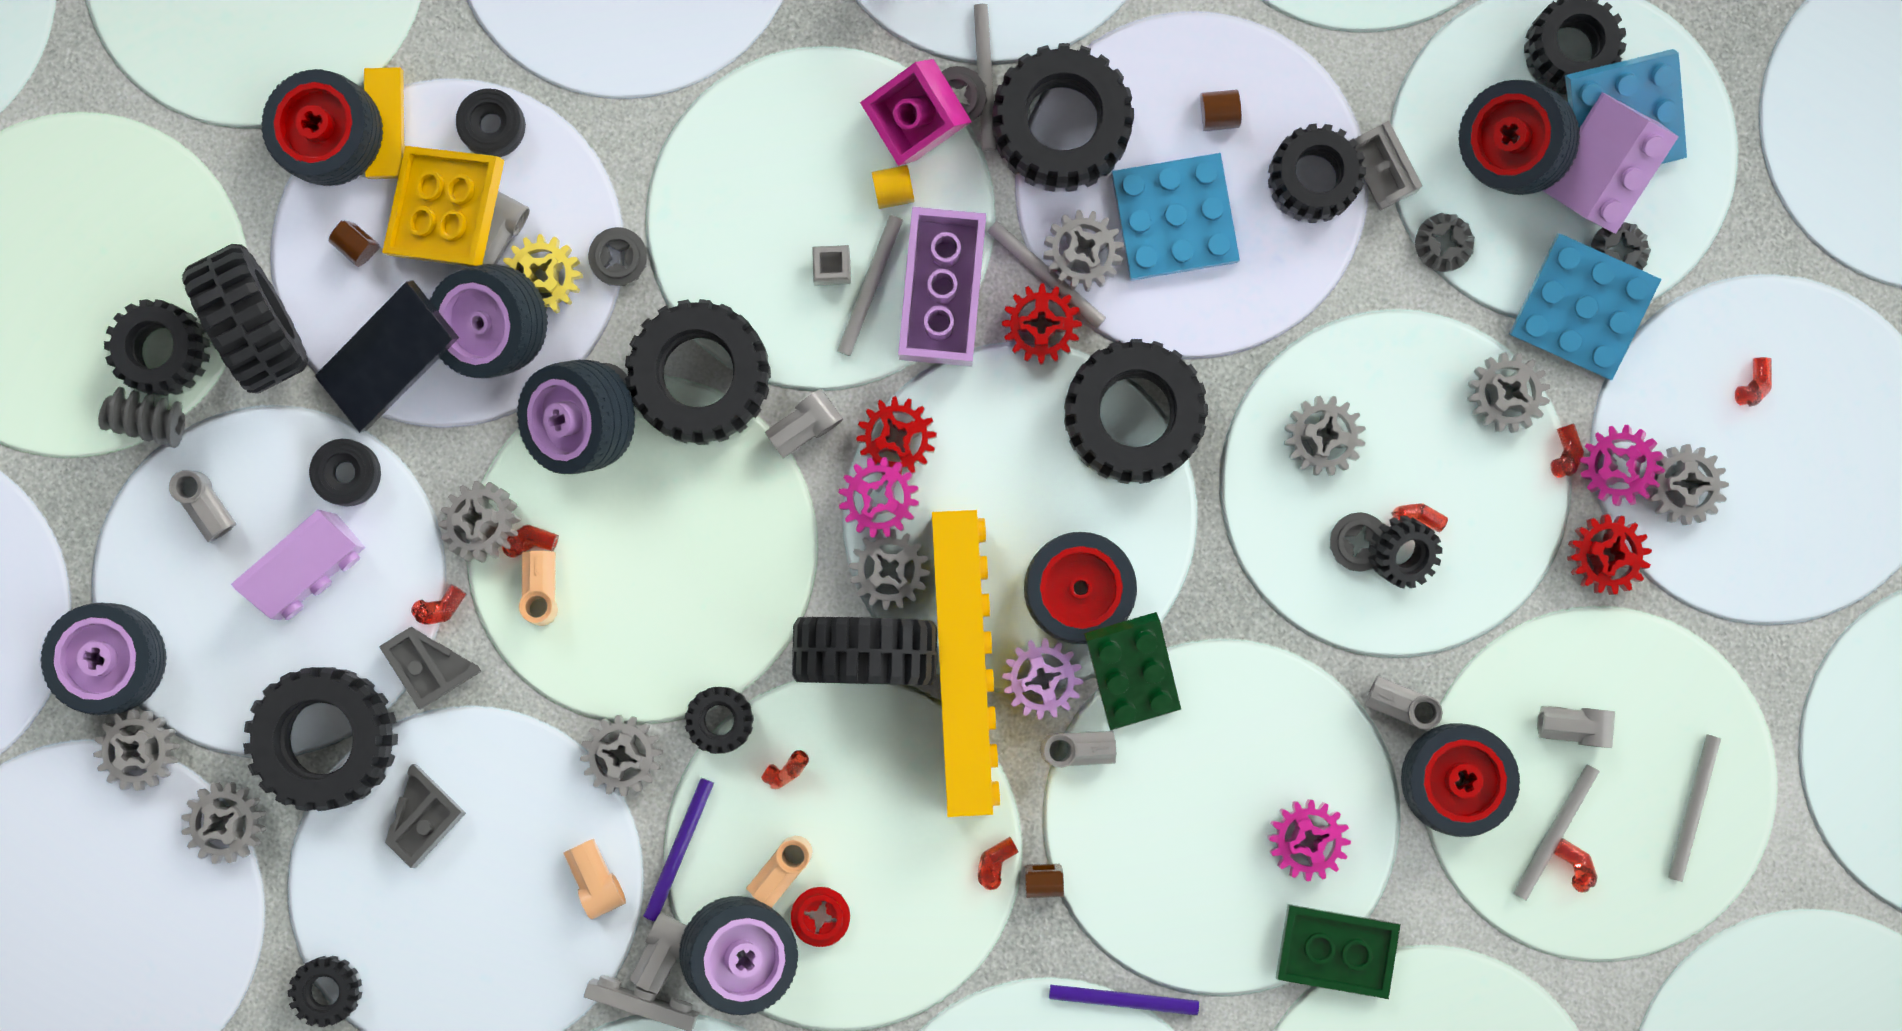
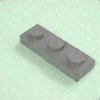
(642, 1003)

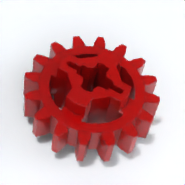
(1023, 324)
(912, 429)
(1605, 569)

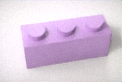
(1613, 162)
(300, 565)

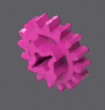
(1634, 458)
(868, 515)
(1315, 855)

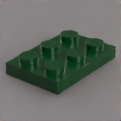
(1133, 671)
(1338, 951)

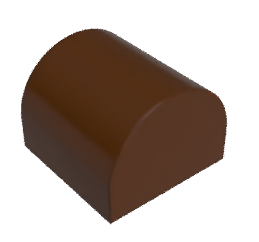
(1220, 110)
(353, 242)
(1044, 880)

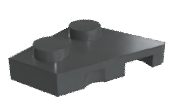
(426, 666)
(422, 818)

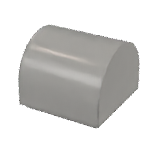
(831, 265)

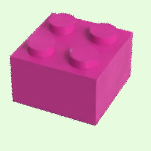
(915, 111)

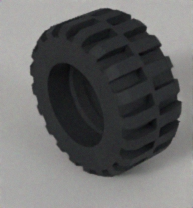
(1070, 70)
(244, 318)
(662, 337)
(1151, 363)
(864, 650)
(272, 746)

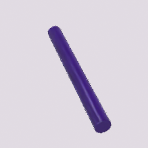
(678, 849)
(1124, 999)

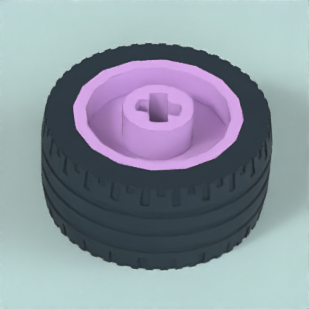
(495, 317)
(576, 416)
(75, 654)
(760, 972)

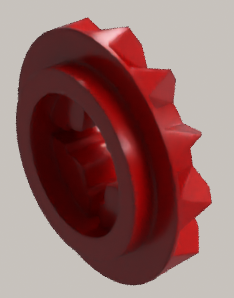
(805, 926)

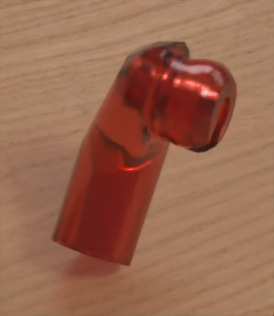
(1759, 386)
(1571, 454)
(1424, 514)
(529, 537)
(438, 611)
(790, 771)
(991, 863)
(1582, 863)

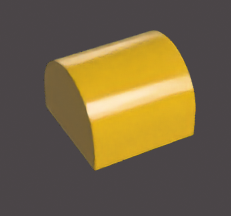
(893, 187)

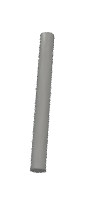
(984, 70)
(1039, 268)
(870, 285)
(1694, 808)
(1556, 832)

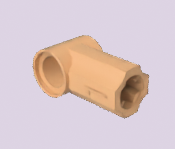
(538, 583)
(779, 872)
(598, 888)

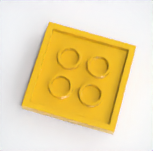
(443, 206)

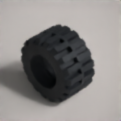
(1585, 16)
(1337, 152)
(128, 341)

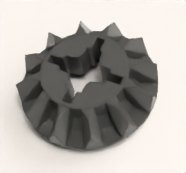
(975, 91)
(1631, 237)
(618, 239)
(1429, 248)
(1351, 526)

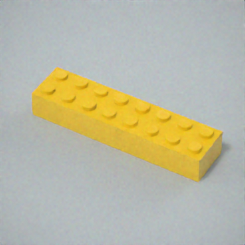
(962, 663)

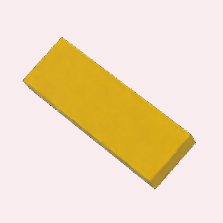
(387, 92)

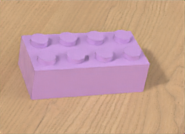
(942, 286)

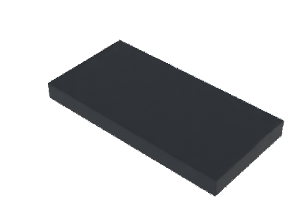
(386, 356)

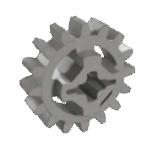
(1070, 259)
(1521, 399)
(1309, 431)
(1685, 499)
(476, 518)
(875, 580)
(626, 738)
(124, 750)
(213, 812)

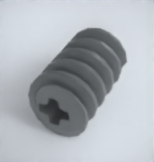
(142, 418)

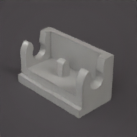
(1387, 166)

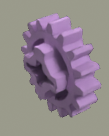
(1048, 695)

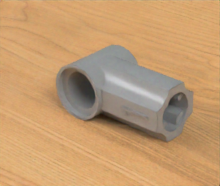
(506, 222)
(811, 419)
(204, 506)
(1401, 702)
(1583, 726)
(1083, 748)
(659, 954)

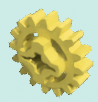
(551, 265)

